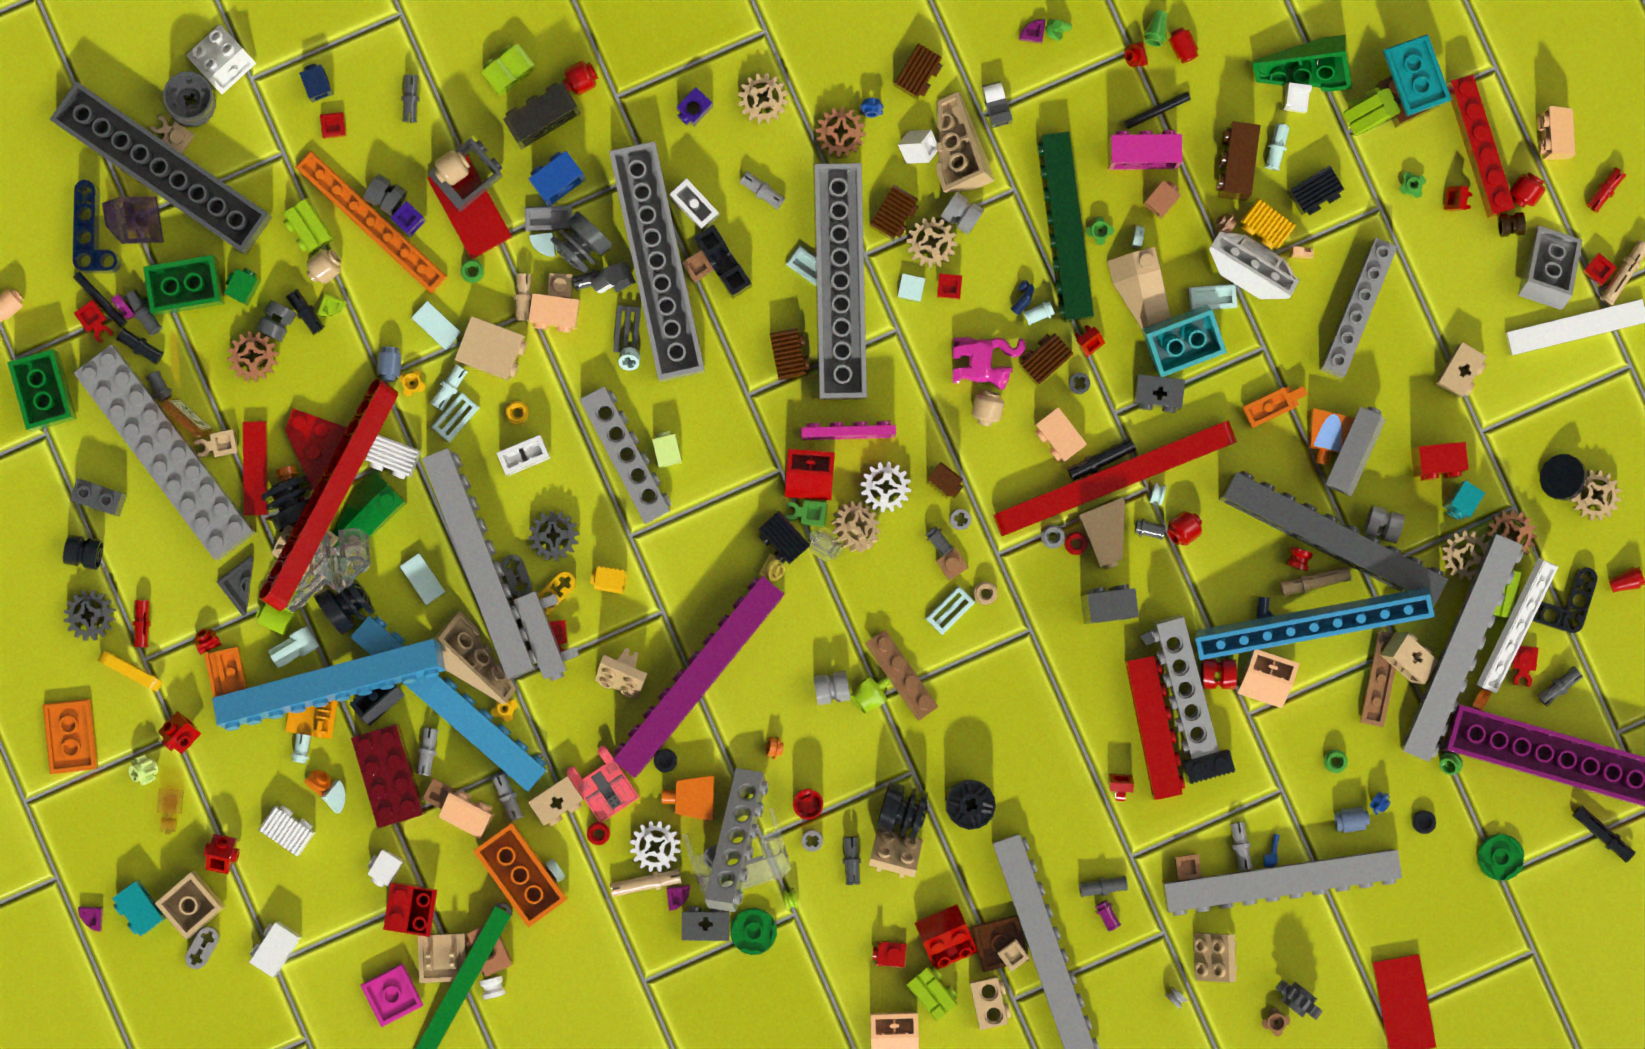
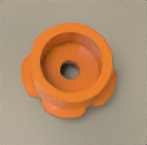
(286, 472)
(774, 747)

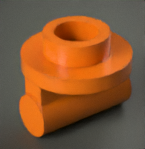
(318, 781)

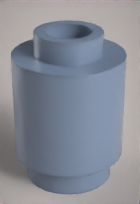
(389, 364)
(1351, 819)

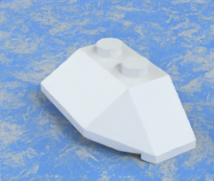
(1253, 266)

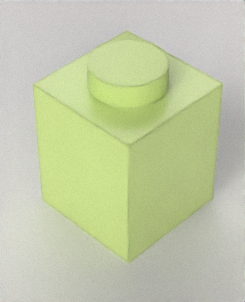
(666, 449)

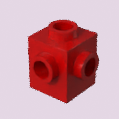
(179, 733)
(222, 849)

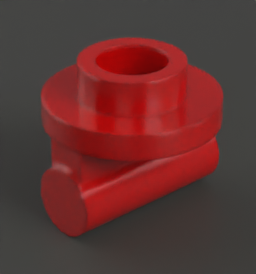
(1136, 55)
(206, 640)

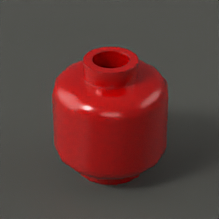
(580, 77)
(1527, 190)
(1184, 528)

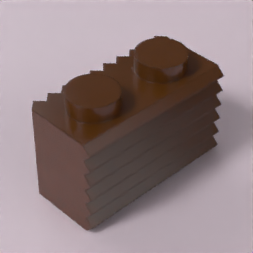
(918, 71)
(894, 213)
(788, 354)
(1045, 359)
(945, 481)

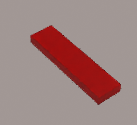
(255, 467)

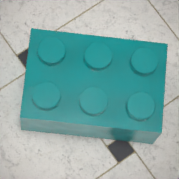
(1184, 340)

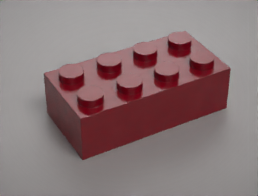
(388, 775)

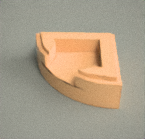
(1300, 252)

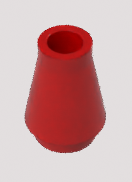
(1628, 580)

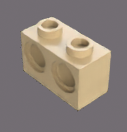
(983, 1004)

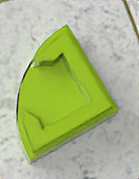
(330, 306)

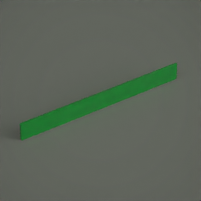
(464, 979)

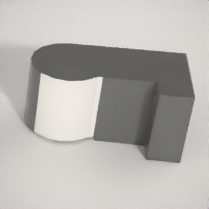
(996, 105)
(613, 276)

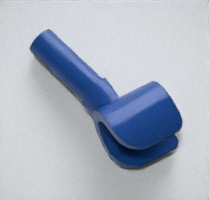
(1271, 860)

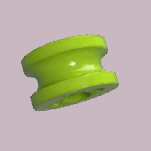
(790, 899)

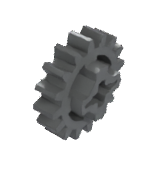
(564, 534)
(86, 606)
(1298, 999)

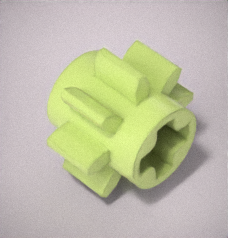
(143, 769)

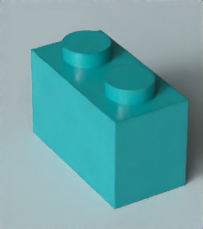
(1463, 500)
(138, 908)

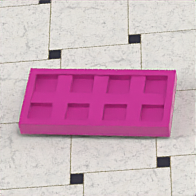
(858, 431)

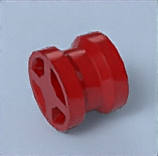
(1299, 559)

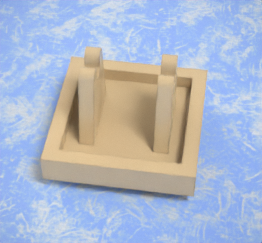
(621, 674)
(895, 853)
(441, 957)
(1215, 957)

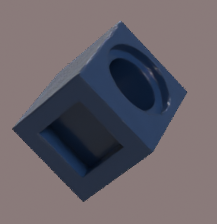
(316, 82)

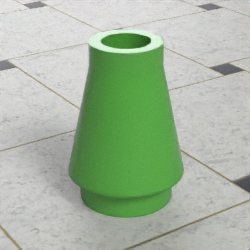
(1157, 29)

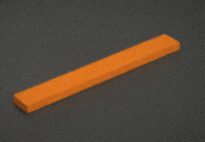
(371, 222)

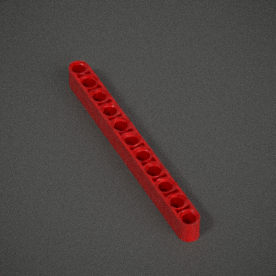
(1114, 478)
(328, 495)

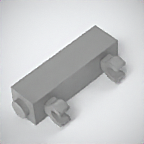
(1356, 450)
(541, 636)

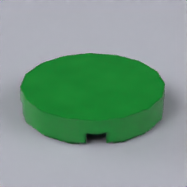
(1500, 857)
(753, 931)

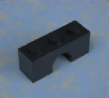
(723, 262)

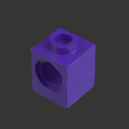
(699, 98)
(408, 219)

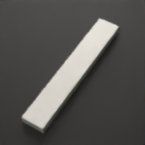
(1576, 327)
(1517, 625)

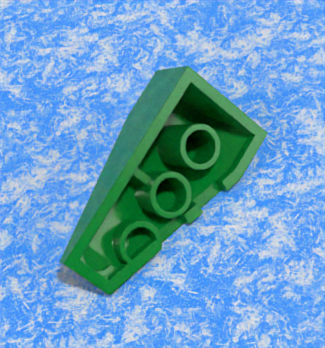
(1316, 63)
(370, 506)

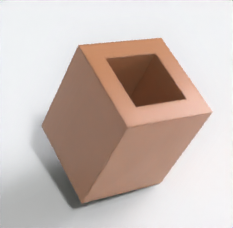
(1162, 198)

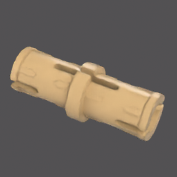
(522, 297)

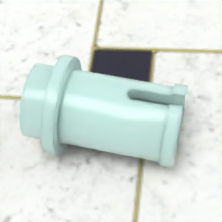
(1039, 313)
(301, 748)

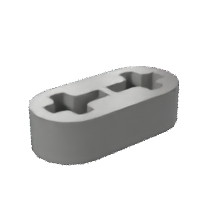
(198, 944)

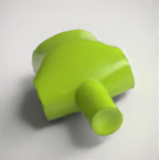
(870, 694)

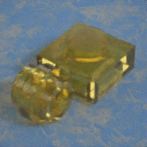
(169, 802)

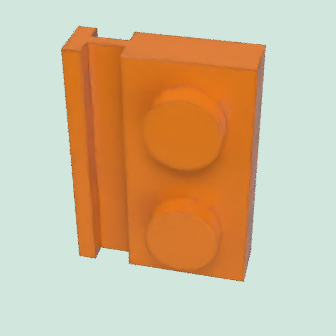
(225, 671)

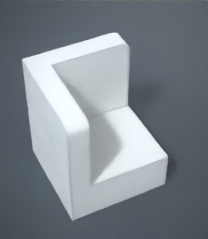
(1296, 97)
(918, 146)

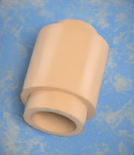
(10, 303)

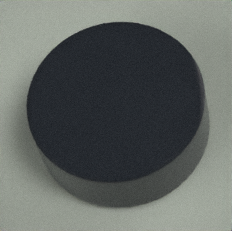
(665, 760)
(1423, 822)

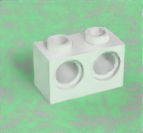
(523, 455)

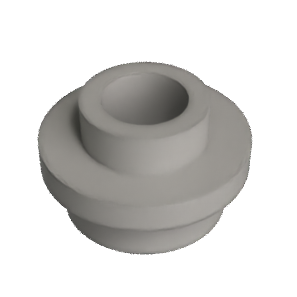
(1060, 536)

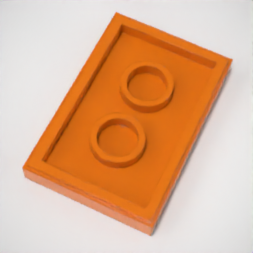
(70, 736)

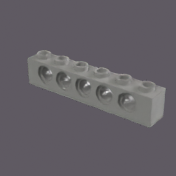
(1358, 308)
(593, 404)
(1206, 742)
(743, 783)

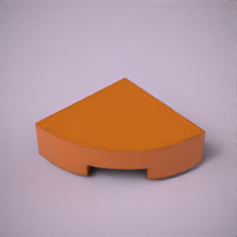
(1482, 699)

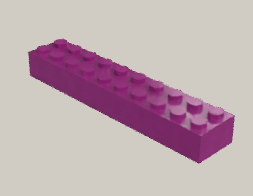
(698, 677)
(1547, 754)

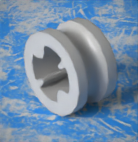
(954, 523)
(812, 833)
(1176, 997)

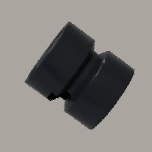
(79, 551)

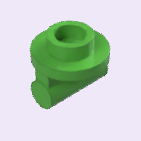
(1056, 27)

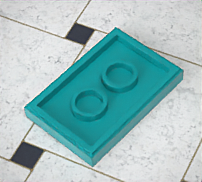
(1417, 75)

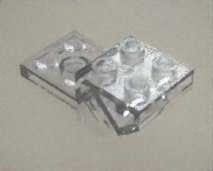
(336, 573)

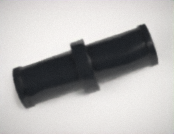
(305, 312)
(140, 346)

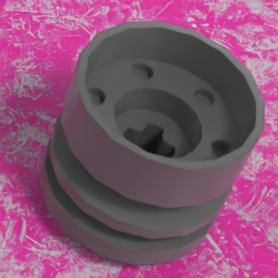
(189, 86)
(581, 242)

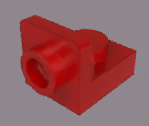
(890, 954)

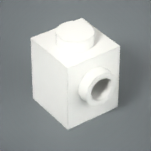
(384, 868)

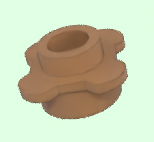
(1225, 223)
(1277, 1029)

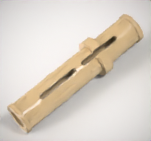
(1625, 272)
(1311, 582)
(648, 882)

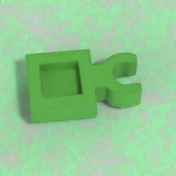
(811, 513)

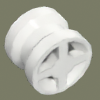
(492, 987)

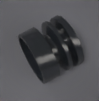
(288, 500)
(340, 606)
(964, 791)
(902, 810)

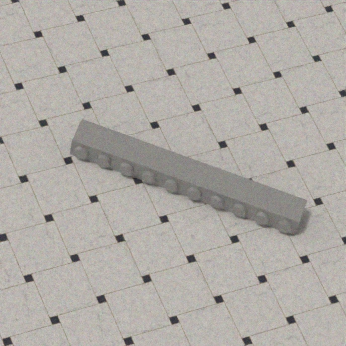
(1462, 646)
(1282, 880)
(1043, 943)

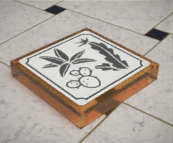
(187, 417)

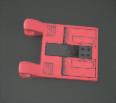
(605, 788)

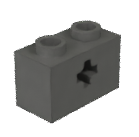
(1171, 387)
(98, 497)
(694, 932)

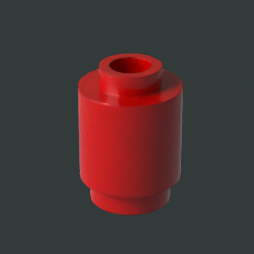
(1183, 45)

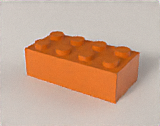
(520, 874)

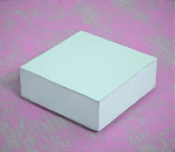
(911, 287)

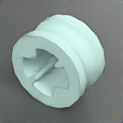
(627, 364)
(1158, 493)

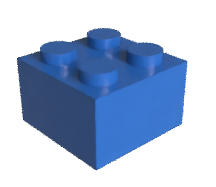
(556, 178)

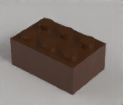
(1238, 161)

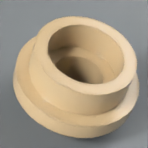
(985, 585)

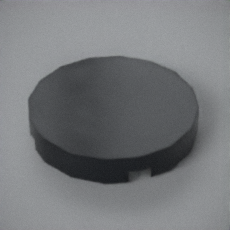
(1563, 477)

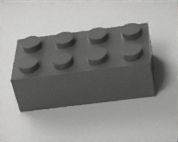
(1113, 605)

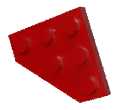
(313, 442)

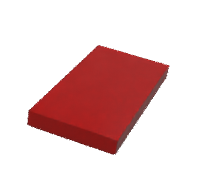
(479, 223)
(1404, 1003)

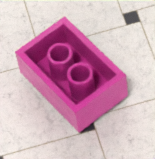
(1145, 150)

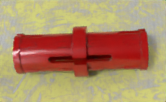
(1606, 190)
(141, 623)

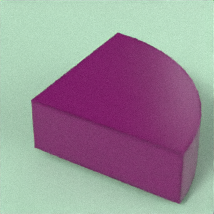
(1033, 32)
(120, 303)
(677, 896)
(92, 917)

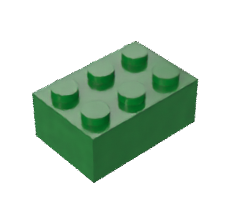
(183, 285)
(42, 390)

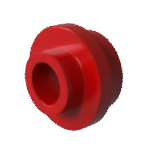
(1083, 543)
(592, 838)

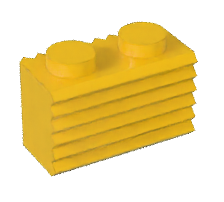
(1267, 225)
(609, 579)

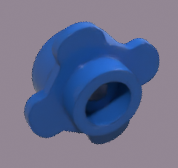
(871, 107)
(1380, 802)

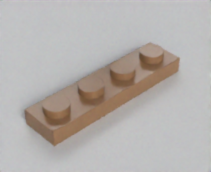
(901, 675)
(1378, 685)

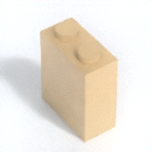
(491, 349)

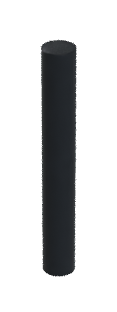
(1157, 110)
(100, 299)

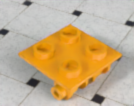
(314, 721)

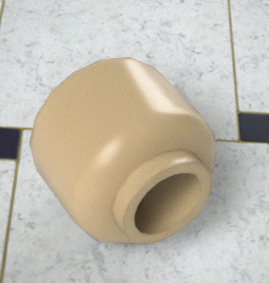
(451, 167)
(324, 266)
(987, 407)

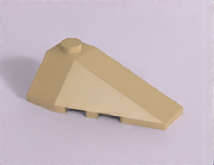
(961, 156)
(1141, 286)
(471, 660)

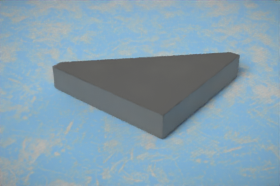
(237, 584)

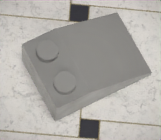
(1550, 268)

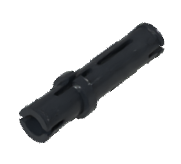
(1101, 459)
(1611, 840)

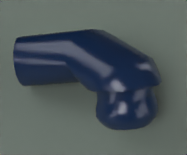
(1025, 299)
(1263, 608)

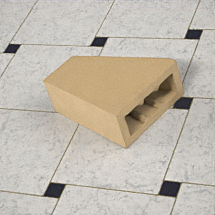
(1105, 532)

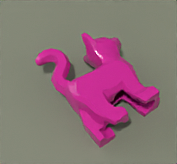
(980, 360)

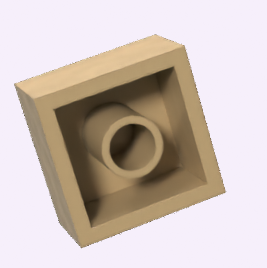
(190, 904)

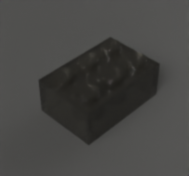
(541, 115)

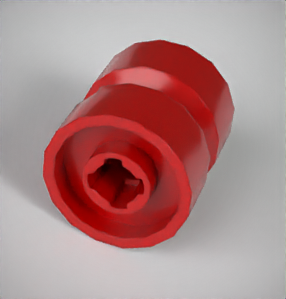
(1227, 674)
(808, 804)

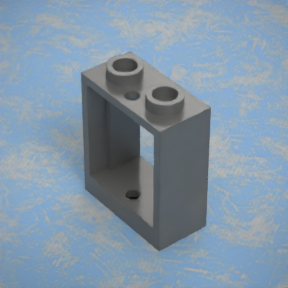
(492, 164)

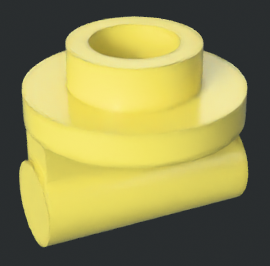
(773, 568)

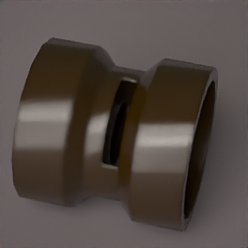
(1511, 224)

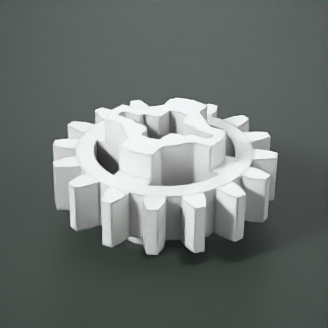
(871, 485)
(648, 836)

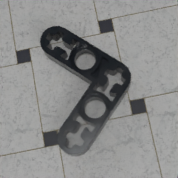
(1563, 614)

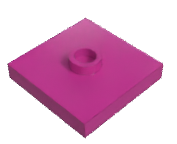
(392, 995)

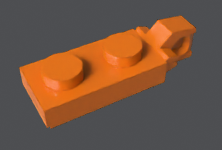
(1273, 405)

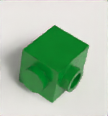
(242, 285)

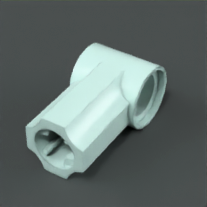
(297, 645)

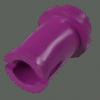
(1107, 914)

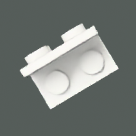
(221, 59)

